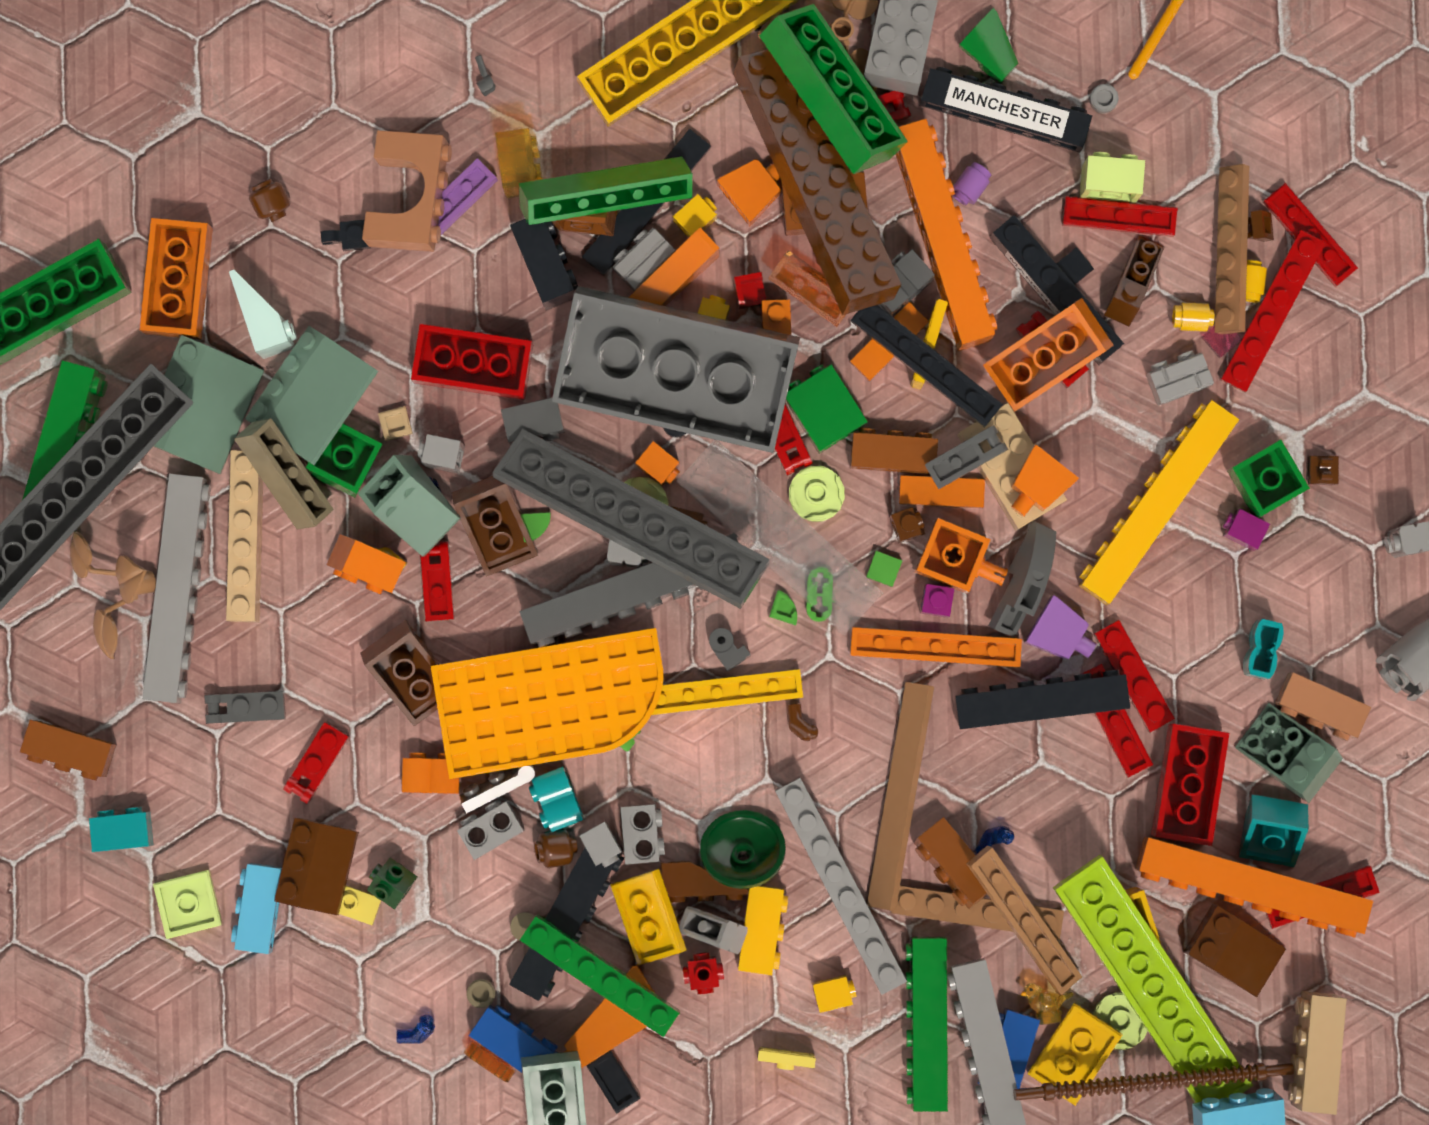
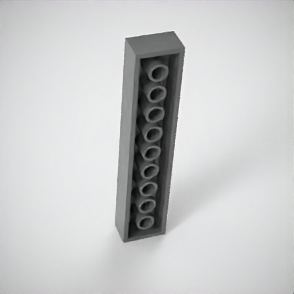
(86, 476)

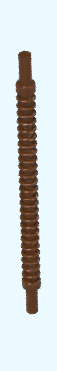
(1049, 1091)

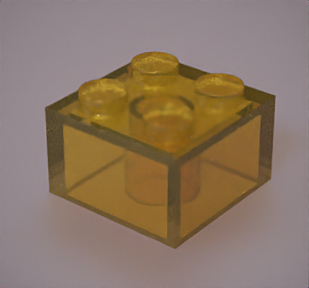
(517, 159)

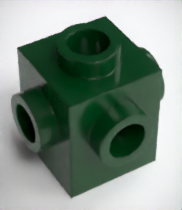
(391, 882)

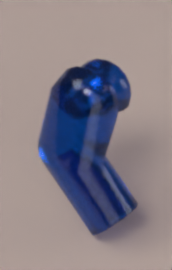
(994, 836)

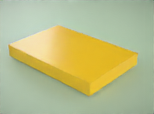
(931, 335)
(648, 917)
(1075, 1049)

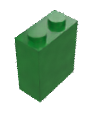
(824, 408)

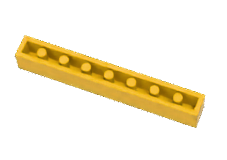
(1158, 503)

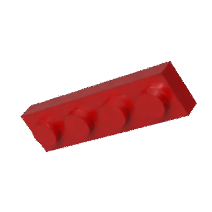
(1141, 687)

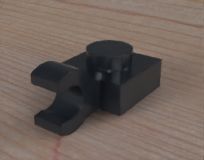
(349, 235)

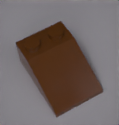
(494, 524)
(404, 671)
(1234, 950)

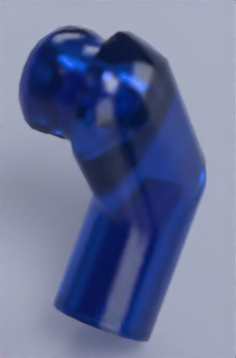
(418, 1033)

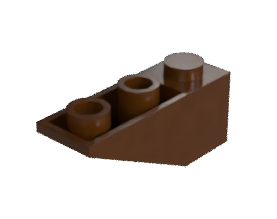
(1134, 281)
(689, 879)

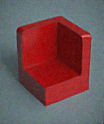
(749, 290)

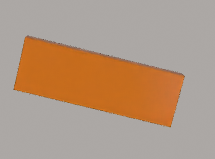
(874, 356)
(959, 493)

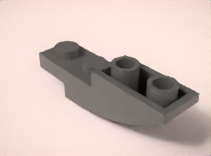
(1031, 573)

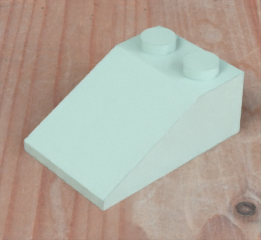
(266, 327)

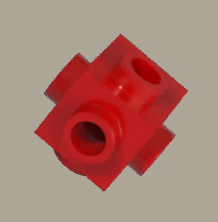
(699, 962)

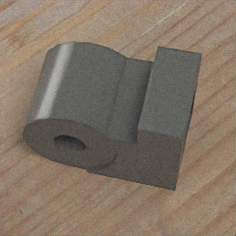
(723, 646)

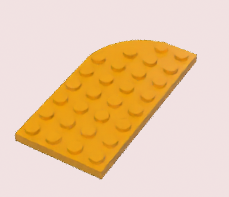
(547, 702)

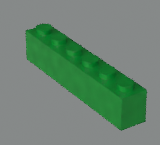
(605, 190)
(600, 975)
(928, 1024)

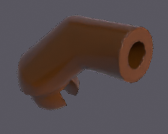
(798, 726)

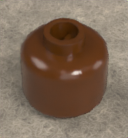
(269, 200)
(555, 848)

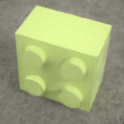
(1112, 178)

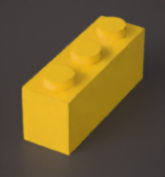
(764, 930)

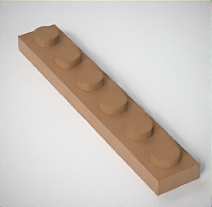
(1232, 249)
(943, 907)
(1024, 920)

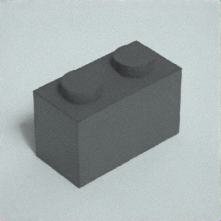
(538, 418)

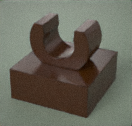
(1261, 226)
(1323, 470)

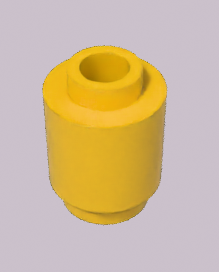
(1255, 281)
(1192, 317)

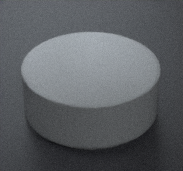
(1103, 98)

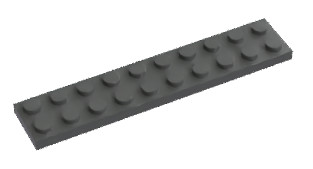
(631, 518)

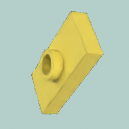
(359, 905)
(786, 1059)

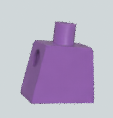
(1060, 631)

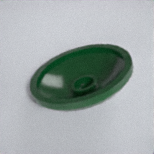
(741, 835)

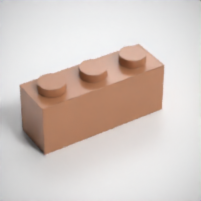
(1322, 706)

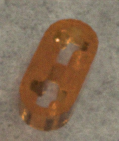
(489, 1061)

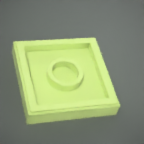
(187, 904)

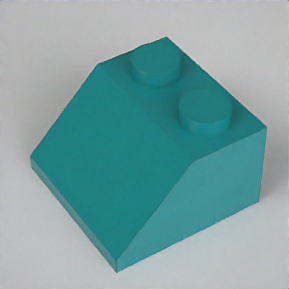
(1274, 830)

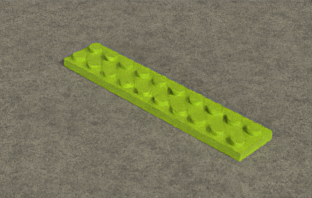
(1146, 976)

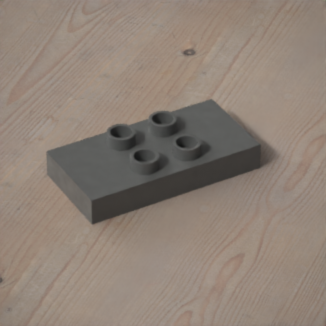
(675, 369)

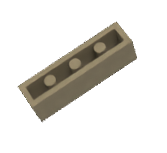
(283, 474)

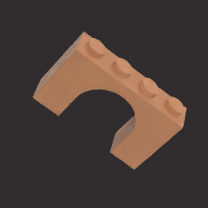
(418, 226)

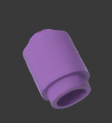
(971, 184)

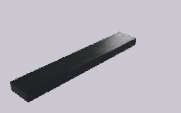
(633, 220)
(927, 363)

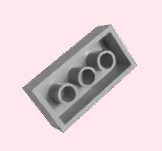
(900, 44)

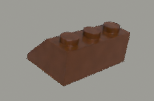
(316, 866)

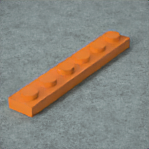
(936, 647)

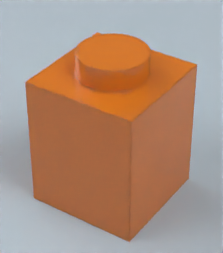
(658, 464)

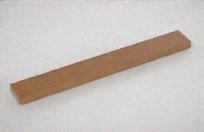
(900, 796)

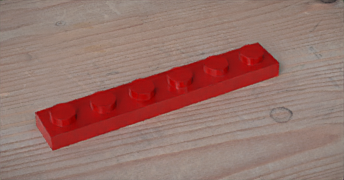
(1273, 311)

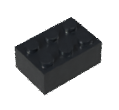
(545, 262)

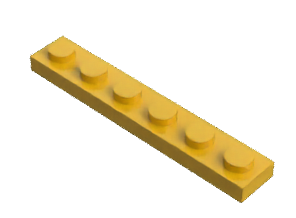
(729, 692)

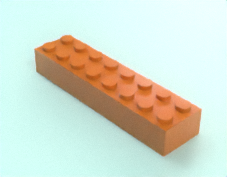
(943, 237)
(1251, 884)

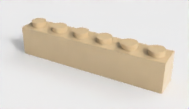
(244, 541)

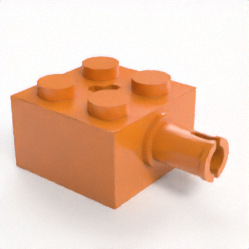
(961, 572)

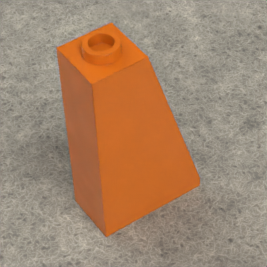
(679, 270)
(606, 1027)

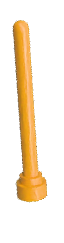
(1154, 38)

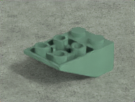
(409, 503)
(1289, 752)

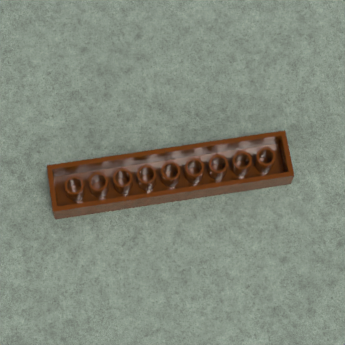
(818, 187)

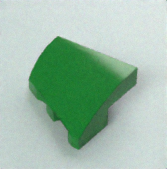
(991, 47)

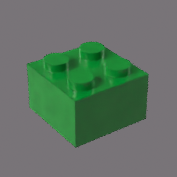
(346, 460)
(1268, 479)

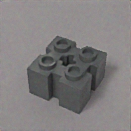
(914, 279)

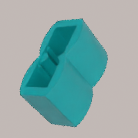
(1264, 640)
(557, 799)

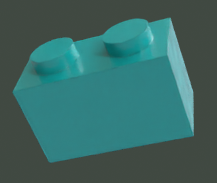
(121, 831)

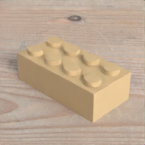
(1003, 469)
(1317, 1052)

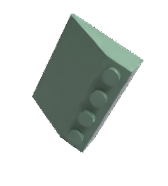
(313, 393)
(221, 397)

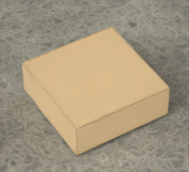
(395, 423)

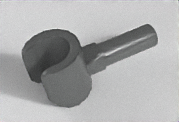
(486, 84)

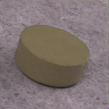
(520, 924)
(481, 993)

